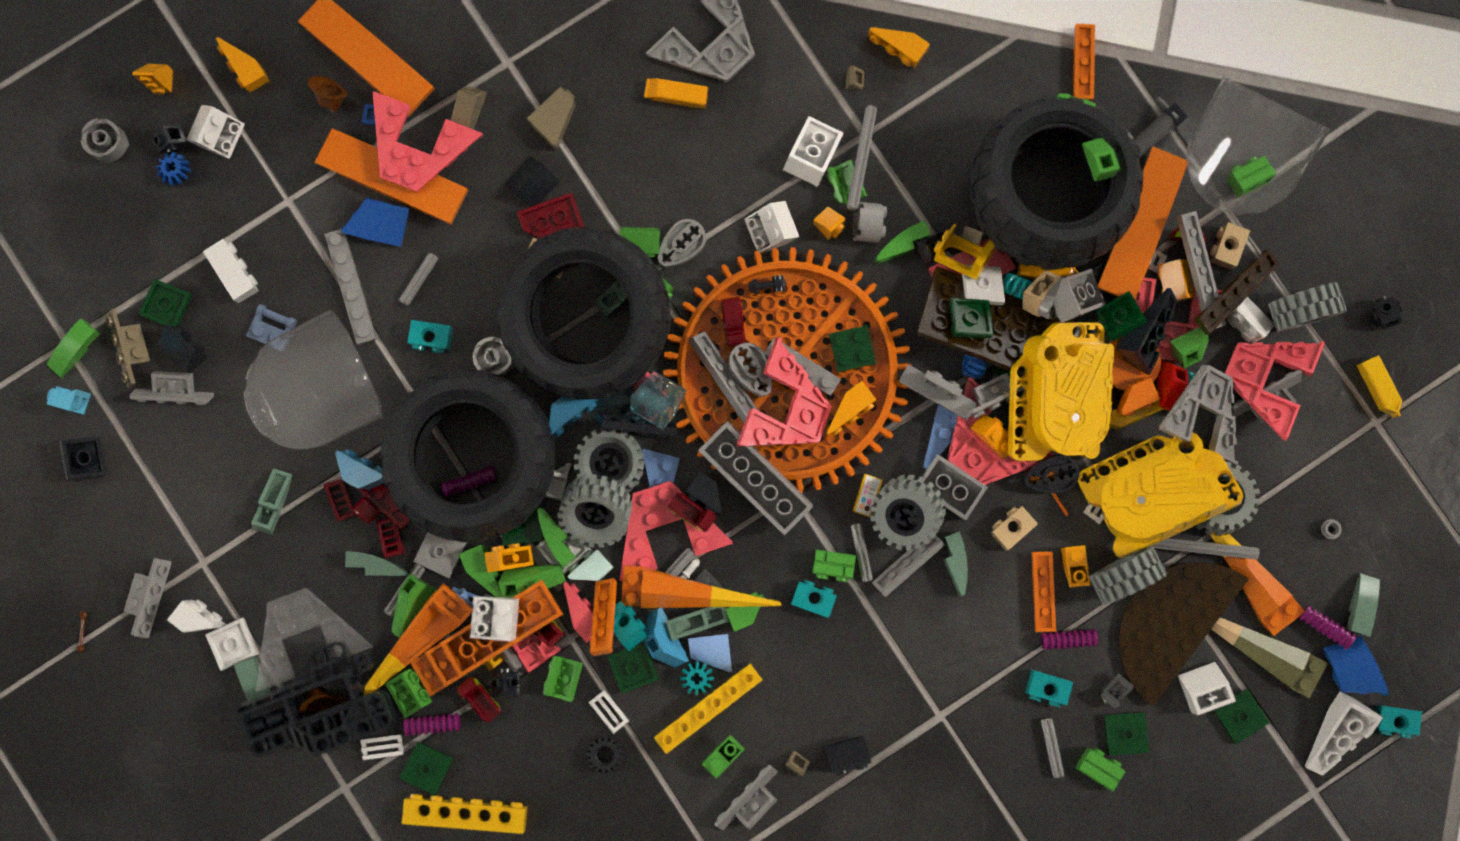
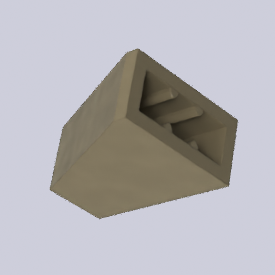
(468, 106)
(553, 116)

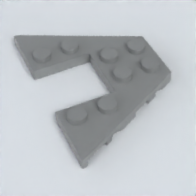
(722, 57)
(1213, 392)

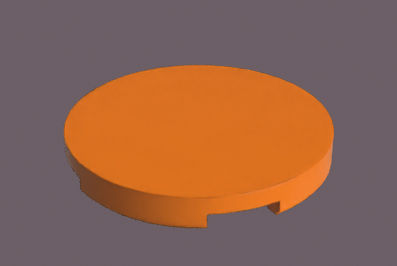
(1124, 373)

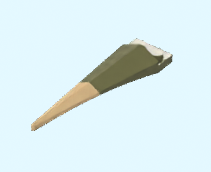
(1287, 663)

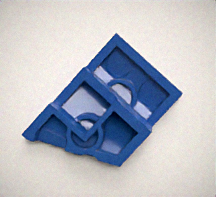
(378, 222)
(1355, 668)

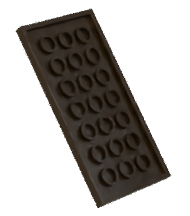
(1010, 324)

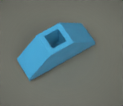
(568, 411)
(358, 471)
(660, 642)

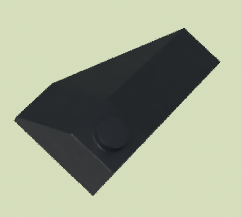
(1141, 344)

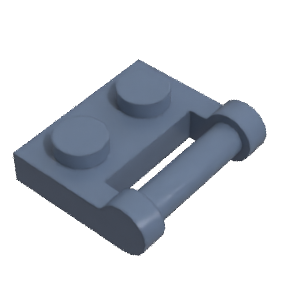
(264, 332)

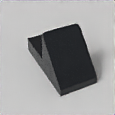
(927, 245)

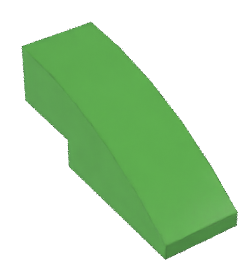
(903, 243)
(72, 347)
(555, 538)

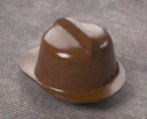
(327, 92)
(318, 701)

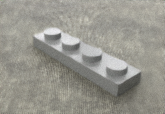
(818, 376)
(905, 566)

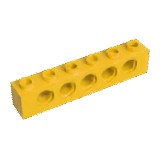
(708, 708)
(413, 816)

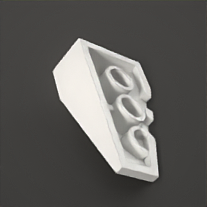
(1341, 730)

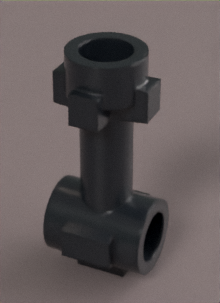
(778, 284)

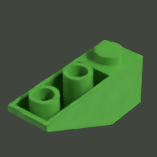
(475, 566)
(517, 580)
(409, 602)

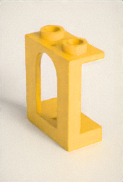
(951, 240)

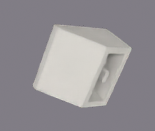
(215, 131)
(771, 227)
(1250, 321)
(193, 616)
(494, 618)
(1206, 688)

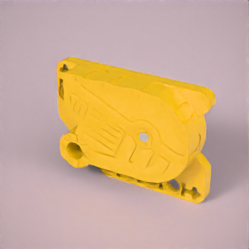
(1064, 393)
(1159, 492)

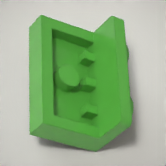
(841, 180)
(562, 678)

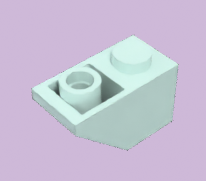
(593, 567)

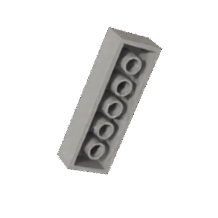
(756, 478)

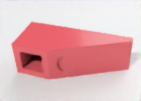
(579, 611)

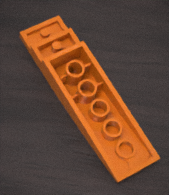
(365, 54)
(361, 164)
(1133, 253)
(463, 654)

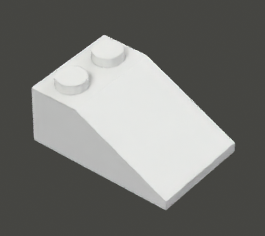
(813, 151)

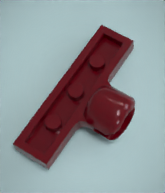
(376, 502)

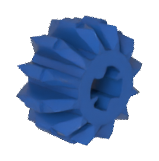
(178, 174)
(973, 367)

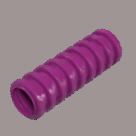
(468, 482)
(1328, 627)
(1069, 639)
(431, 724)

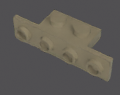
(129, 345)

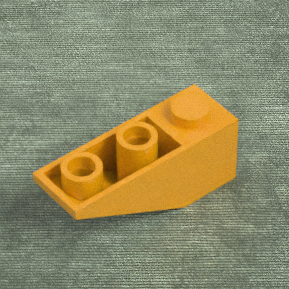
(902, 44)
(247, 68)
(155, 78)
(854, 401)

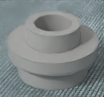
(1336, 529)

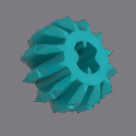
(1015, 285)
(702, 673)

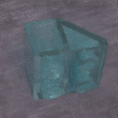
(657, 400)

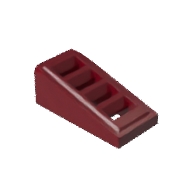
(327, 486)
(399, 542)

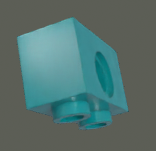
(419, 331)
(801, 598)
(631, 633)
(1060, 692)
(1409, 721)

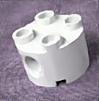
(492, 356)

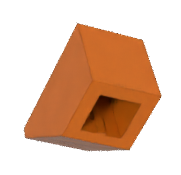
(1137, 395)

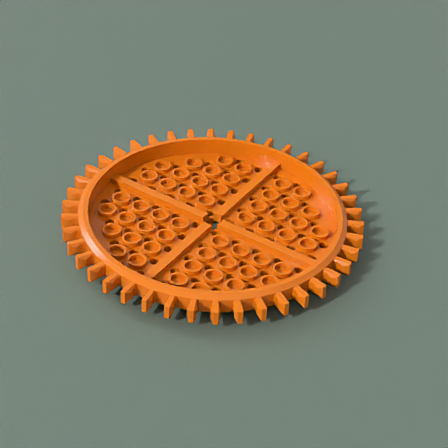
(807, 278)

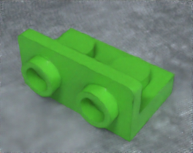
(408, 692)

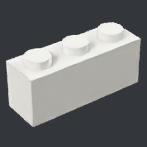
(231, 270)

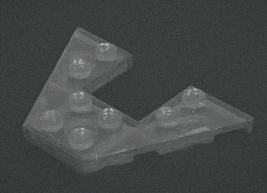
(290, 617)

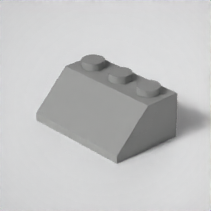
(1077, 296)
(956, 487)

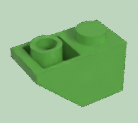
(1101, 159)
(1189, 347)
(742, 616)
(722, 756)

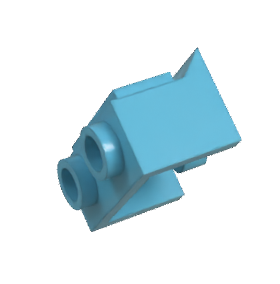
(69, 400)

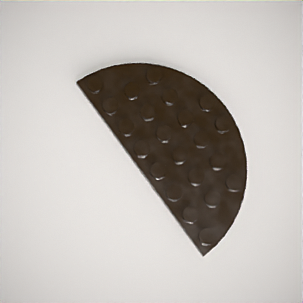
(1170, 622)

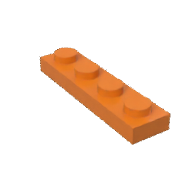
(1084, 61)
(1043, 591)
(603, 617)

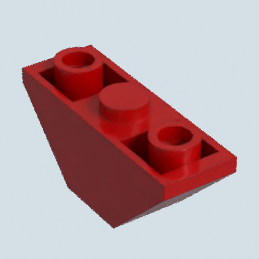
(1171, 384)

